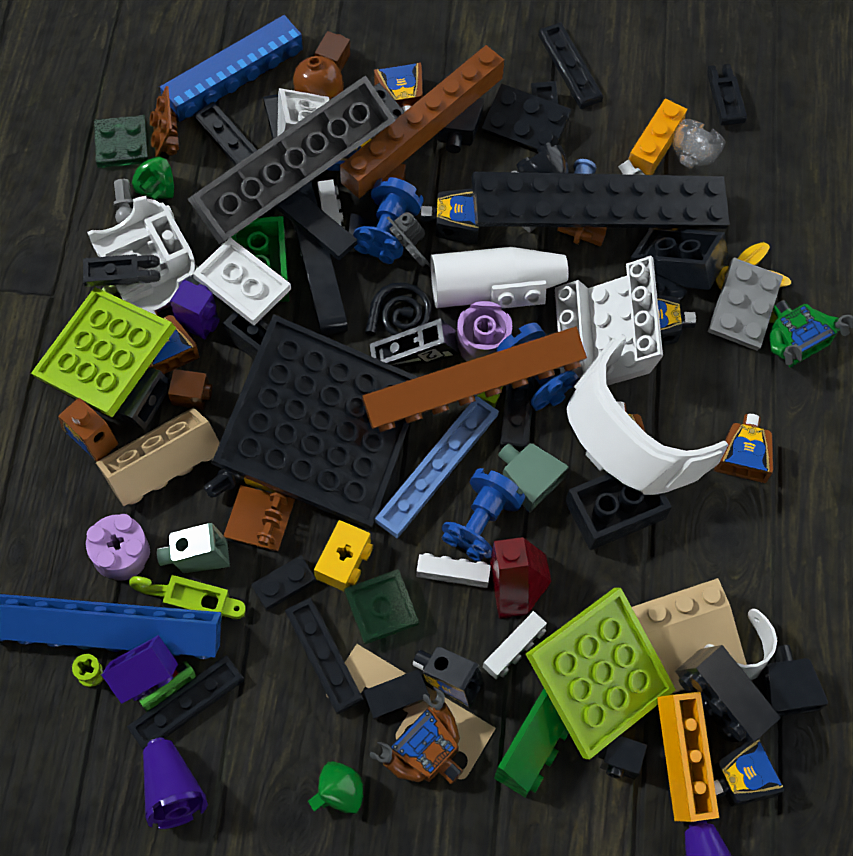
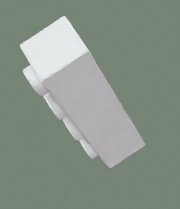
(328, 200)
(454, 571)
(514, 645)

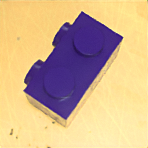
(195, 309)
(140, 670)

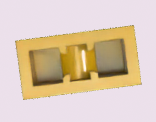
(343, 541)

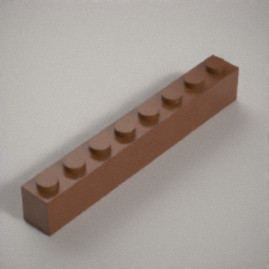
(421, 121)
(474, 378)

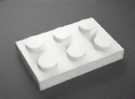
(242, 281)

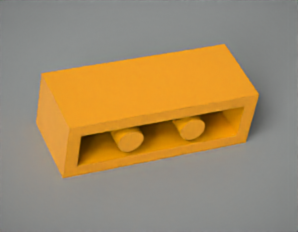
(657, 137)

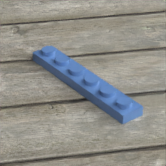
(436, 467)

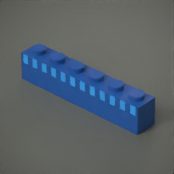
(233, 67)

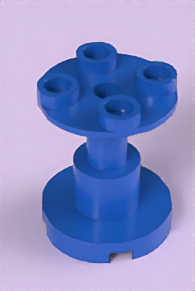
(393, 199)
(552, 388)
(494, 494)

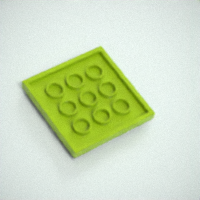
(103, 351)
(600, 672)

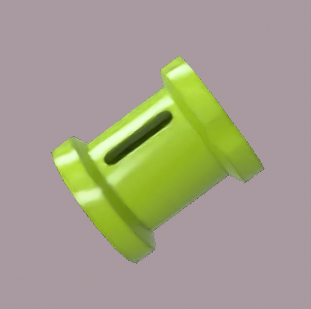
(87, 661)

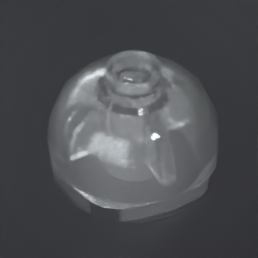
(696, 145)

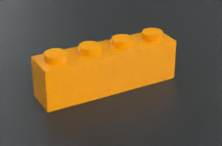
(688, 757)

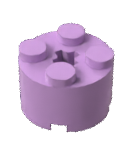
(482, 329)
(115, 532)

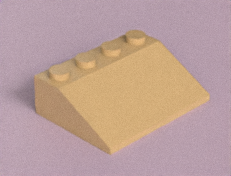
(688, 622)

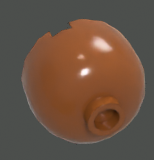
(318, 76)

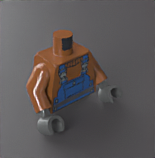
(425, 746)

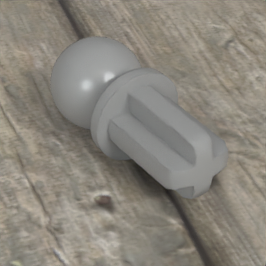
(123, 199)

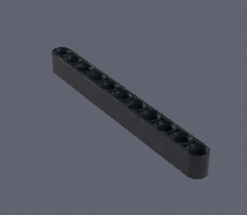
(315, 258)

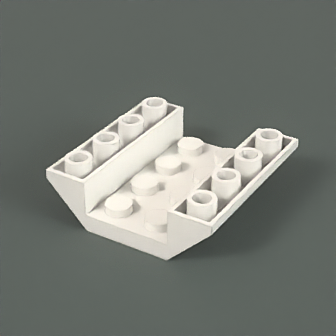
(615, 309)

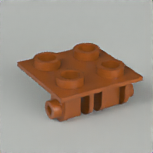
(164, 126)
(259, 518)

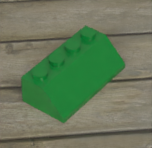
(532, 748)

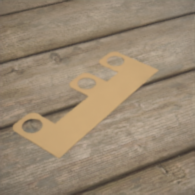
(371, 670)

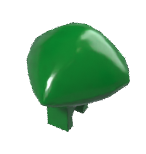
(154, 179)
(339, 788)

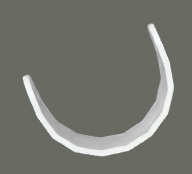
(769, 640)

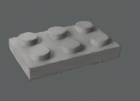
(745, 304)

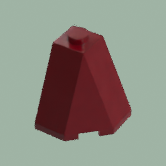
(518, 576)

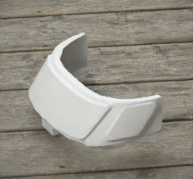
(620, 445)

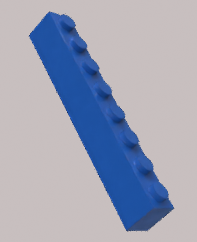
(108, 625)

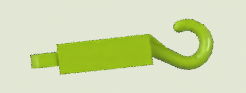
(188, 594)

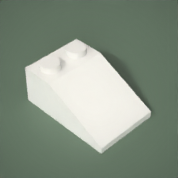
(295, 106)

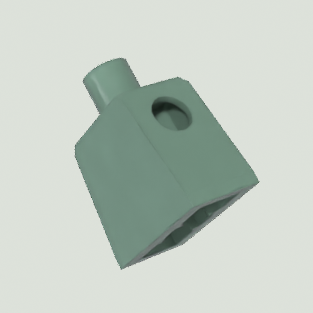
(533, 472)
(196, 549)

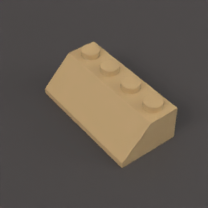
(159, 456)

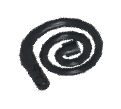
(406, 312)

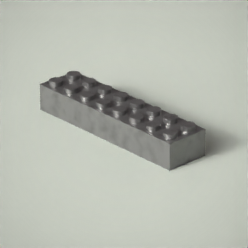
(291, 160)

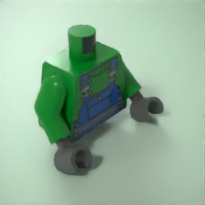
(804, 331)

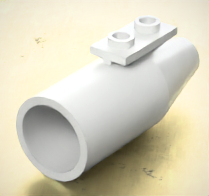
(496, 275)

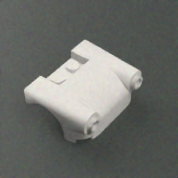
(148, 232)

